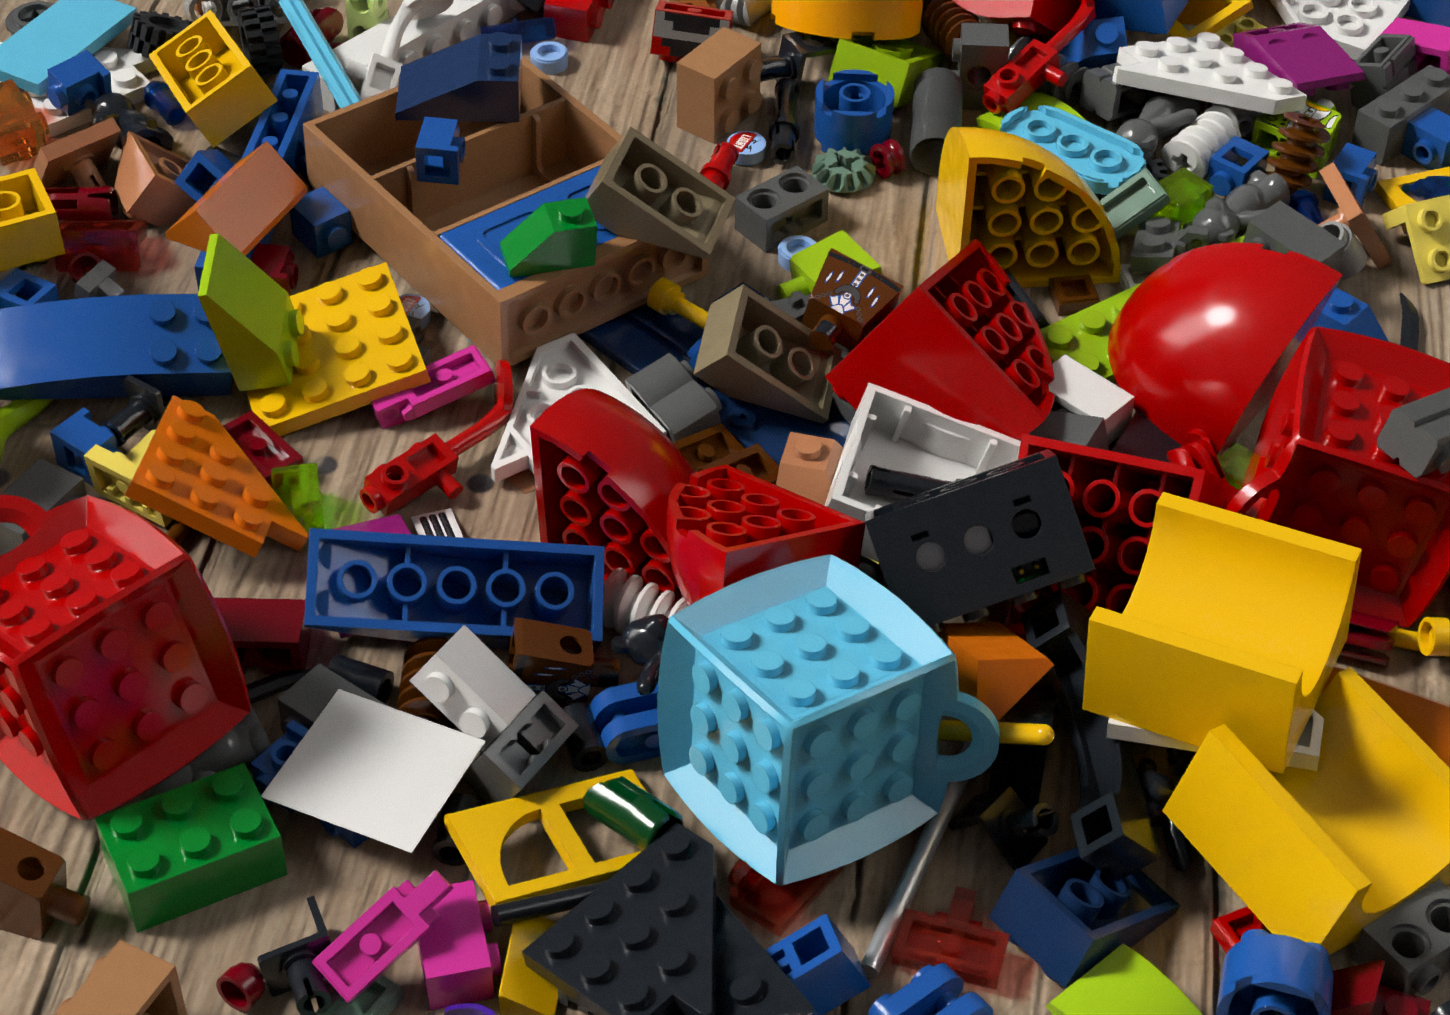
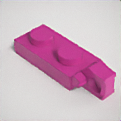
(450, 380)
(382, 935)

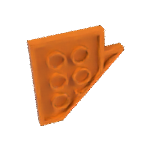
(209, 483)

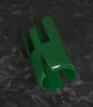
(630, 811)

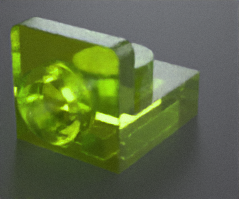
(301, 488)

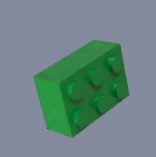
(191, 847)

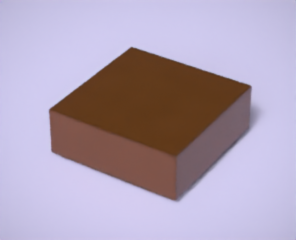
(1072, 293)

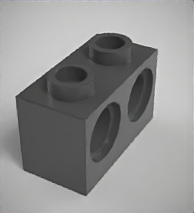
(781, 208)
(520, 750)
(1411, 941)

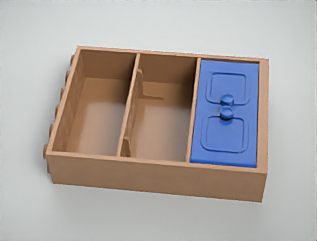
(450, 235)

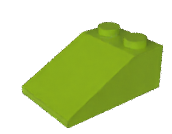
(892, 60)
(249, 318)

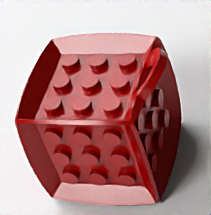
(1334, 482)
(107, 656)

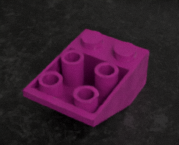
(1301, 55)

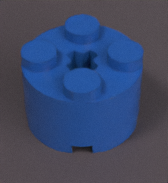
(853, 111)
(1275, 977)

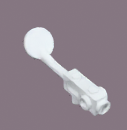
(382, 69)

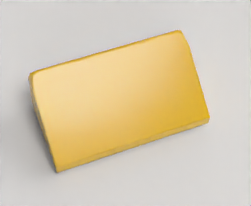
(520, 987)

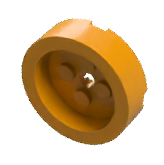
(850, 17)

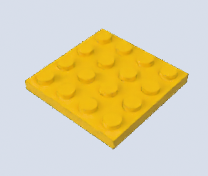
(349, 354)

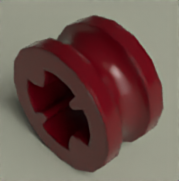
(888, 158)

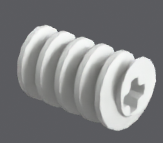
(1201, 140)
(628, 601)

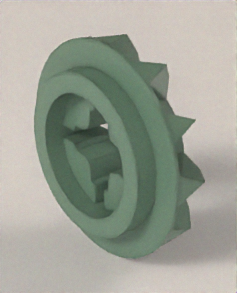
(834, 171)

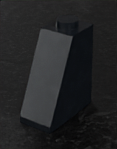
(1023, 764)

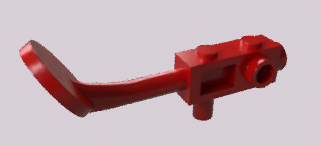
(1034, 65)
(433, 460)

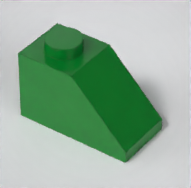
(552, 239)

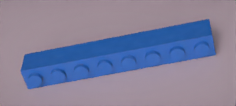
(282, 126)

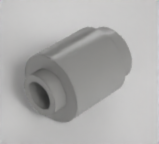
(1354, 254)

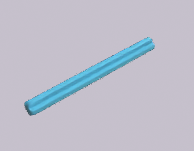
(320, 52)

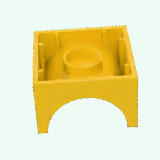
(1223, 629)
(1325, 845)

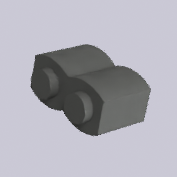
(675, 397)

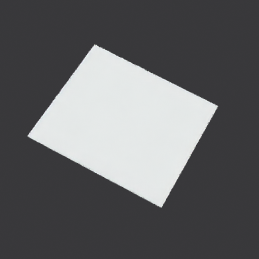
(374, 770)

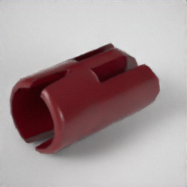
(330, 23)
(84, 203)
(1369, 638)

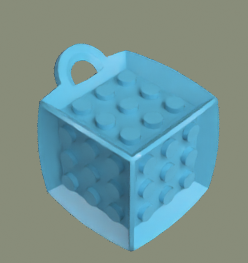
(811, 717)

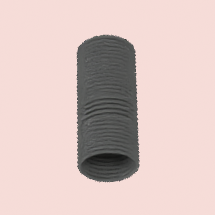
(934, 111)

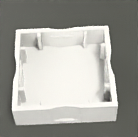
(910, 439)

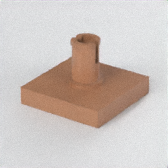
(78, 155)
(1354, 216)

